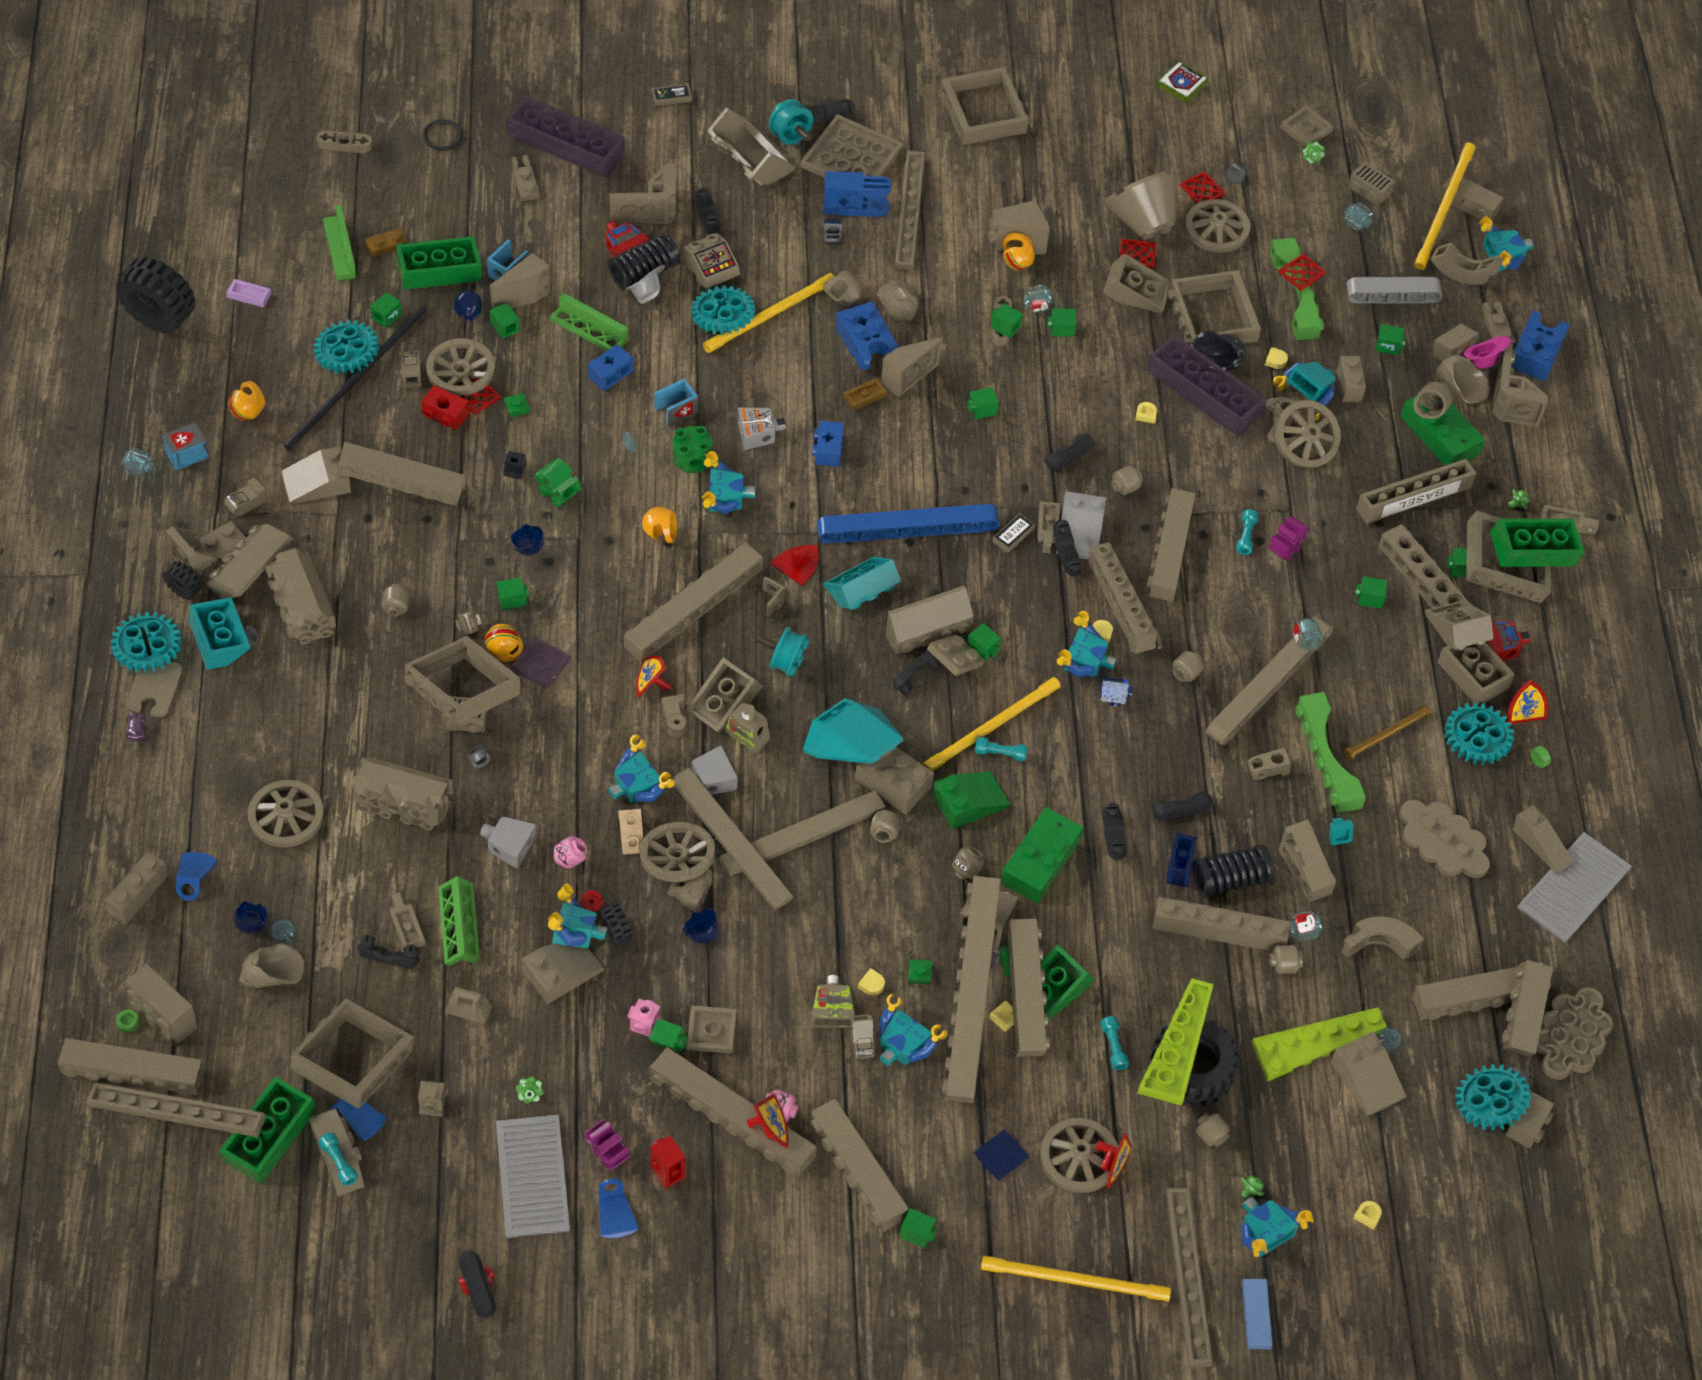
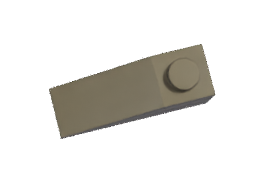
(1542, 838)

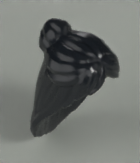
(1222, 350)

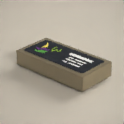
(671, 95)

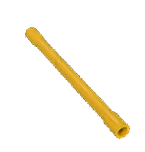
(1425, 252)
(719, 340)
(1043, 691)
(1002, 1266)

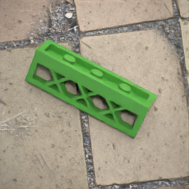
(339, 246)
(592, 319)
(463, 918)

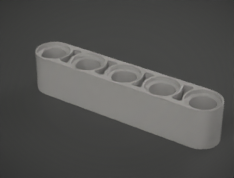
(1394, 290)

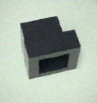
(833, 236)
(515, 465)

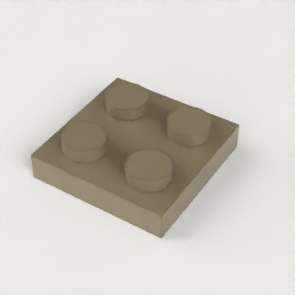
(1306, 126)
(956, 654)
(711, 1029)

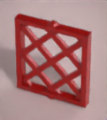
(1211, 182)
(1141, 244)
(1309, 281)
(485, 404)

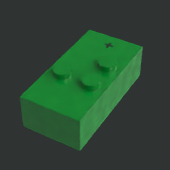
(438, 262)
(1448, 436)
(1537, 542)
(1041, 855)
(286, 1115)

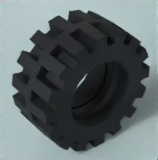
(182, 580)
(617, 924)

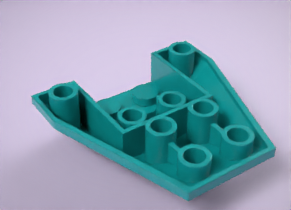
(851, 733)

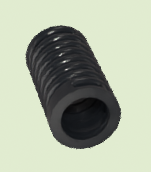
(642, 259)
(1233, 870)

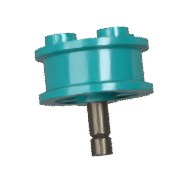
(791, 122)
(787, 651)

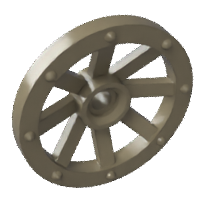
(1218, 223)
(461, 369)
(1305, 436)
(285, 815)
(677, 855)
(1076, 1157)

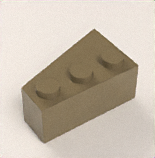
(1306, 861)
(333, 1123)

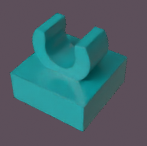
(1340, 831)

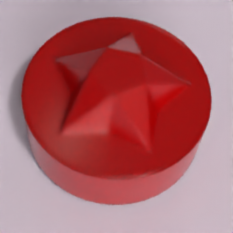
(591, 901)

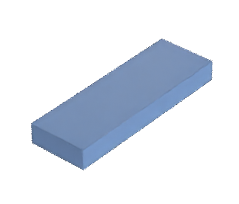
(1257, 1314)

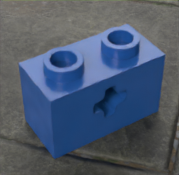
(610, 367)
(829, 443)

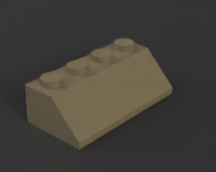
(247, 561)
(929, 620)

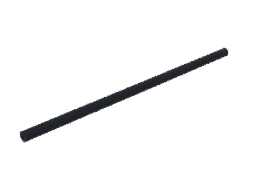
(353, 379)

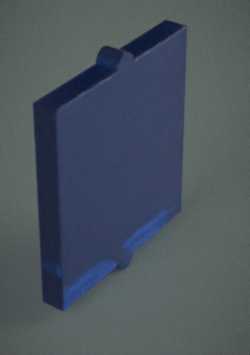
(1001, 1155)

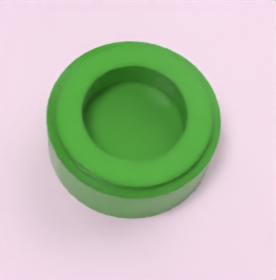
(1540, 757)
(127, 1021)

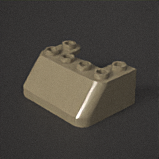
(752, 147)

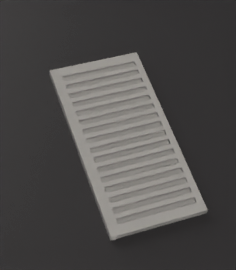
(1569, 897)
(532, 1176)

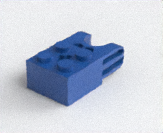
(856, 194)
(864, 333)
(1538, 347)

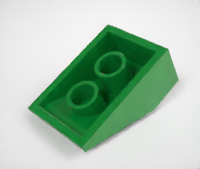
(968, 797)
(1063, 980)

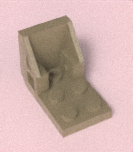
(648, 207)
(1520, 404)
(205, 552)

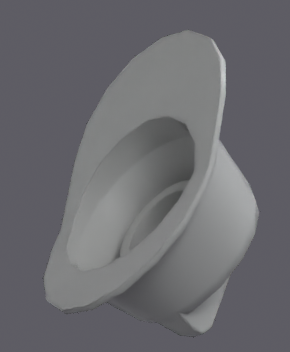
(647, 287)

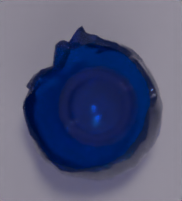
(468, 304)
(528, 540)
(250, 917)
(702, 926)

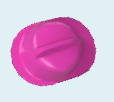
(1487, 353)

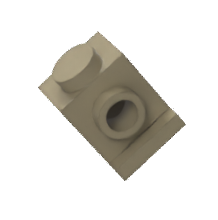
(431, 1098)

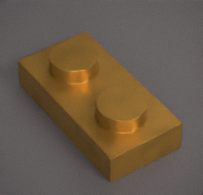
(385, 242)
(864, 394)

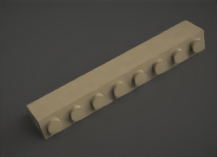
(693, 602)
(727, 1109)

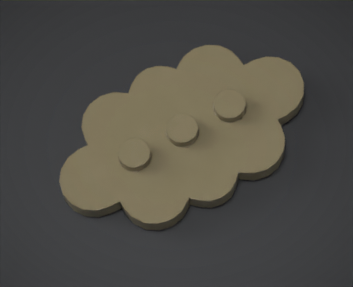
(1444, 839)
(1573, 1033)

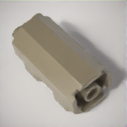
(300, 596)
(394, 789)

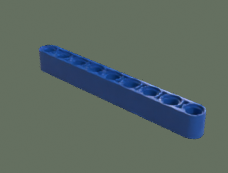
(908, 523)

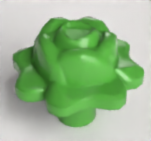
(1313, 152)
(1520, 499)
(529, 1090)
(1252, 1186)

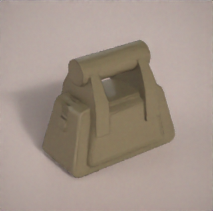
(693, 891)
(468, 1005)

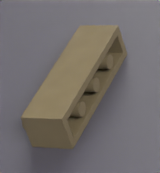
(1527, 1008)

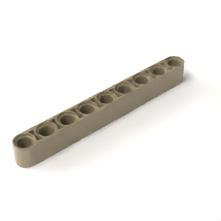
(1262, 688)

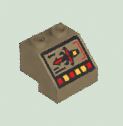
(711, 260)

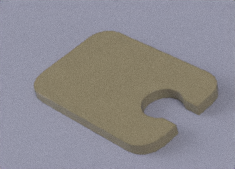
(156, 686)

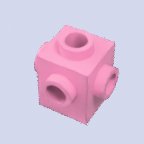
(644, 1017)

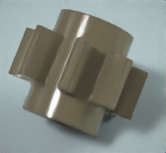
(468, 621)

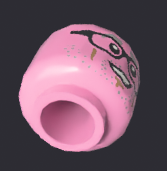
(570, 852)
(787, 1103)

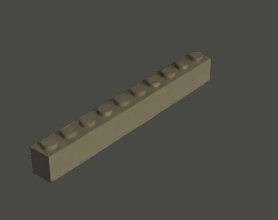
(973, 990)

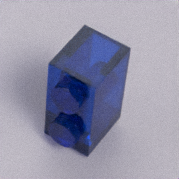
(1181, 860)

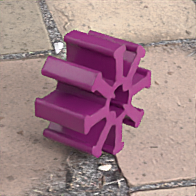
(1288, 538)
(606, 1144)

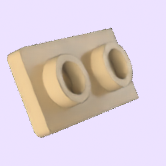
(631, 830)

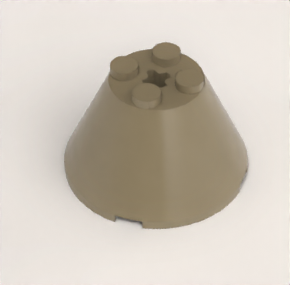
(1147, 205)

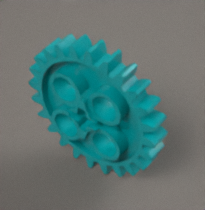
(723, 310)
(346, 346)
(162, 642)
(1479, 733)
(1487, 1092)

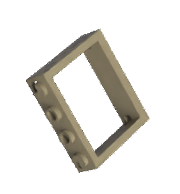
(990, 130)
(1211, 283)
(1483, 523)
(465, 648)
(368, 1022)

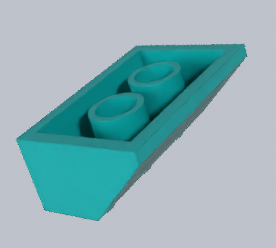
(863, 582)
(218, 632)

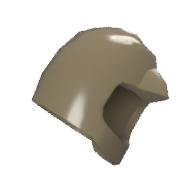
(844, 289)
(1436, 397)

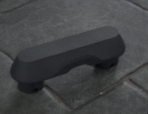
(830, 109)
(707, 211)
(1069, 454)
(1065, 547)
(902, 680)
(1182, 808)
(1114, 831)
(405, 959)
(477, 1284)

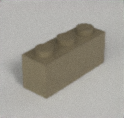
(1474, 199)
(136, 888)

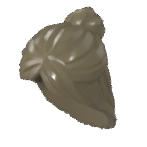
(898, 300)
(1464, 378)
(272, 967)

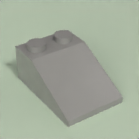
(1085, 520)

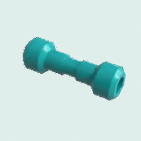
(1245, 545)
(984, 746)
(1119, 1059)
(347, 1174)

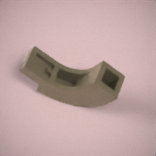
(1462, 269)
(1385, 931)

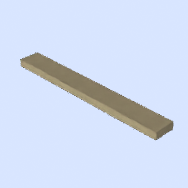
(909, 210)
(811, 829)
(732, 839)
(176, 1109)
(1189, 1278)

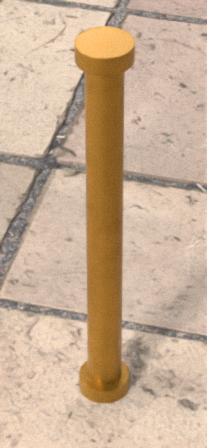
(1424, 712)

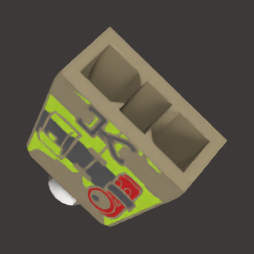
(748, 727)
(832, 1005)

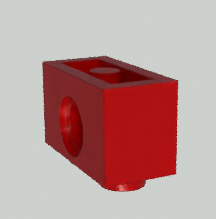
(445, 407)
(667, 1161)

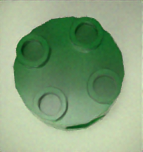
(690, 448)
(557, 482)

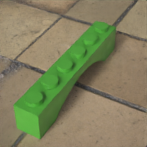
(1306, 319)
(1344, 788)

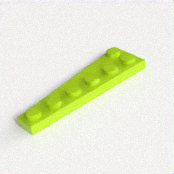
(1299, 1046)
(1174, 1058)

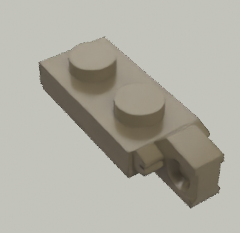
(1047, 516)
(1582, 522)
(406, 923)

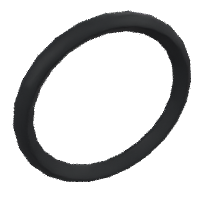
(442, 147)

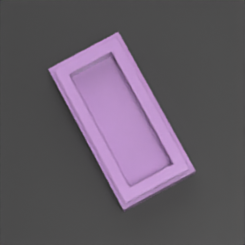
(248, 293)

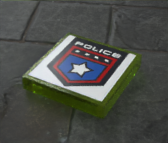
(1182, 81)

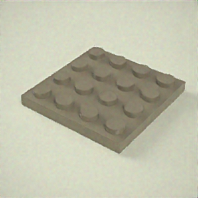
(851, 148)

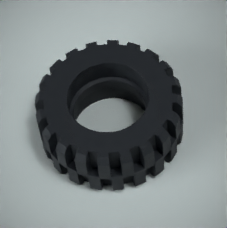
(155, 295)
(1223, 1054)

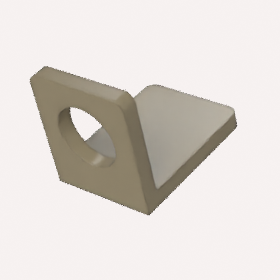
(778, 596)

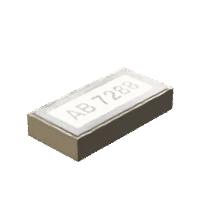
(1013, 533)

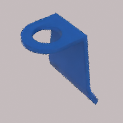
(191, 870)
(363, 1121)
(615, 1212)

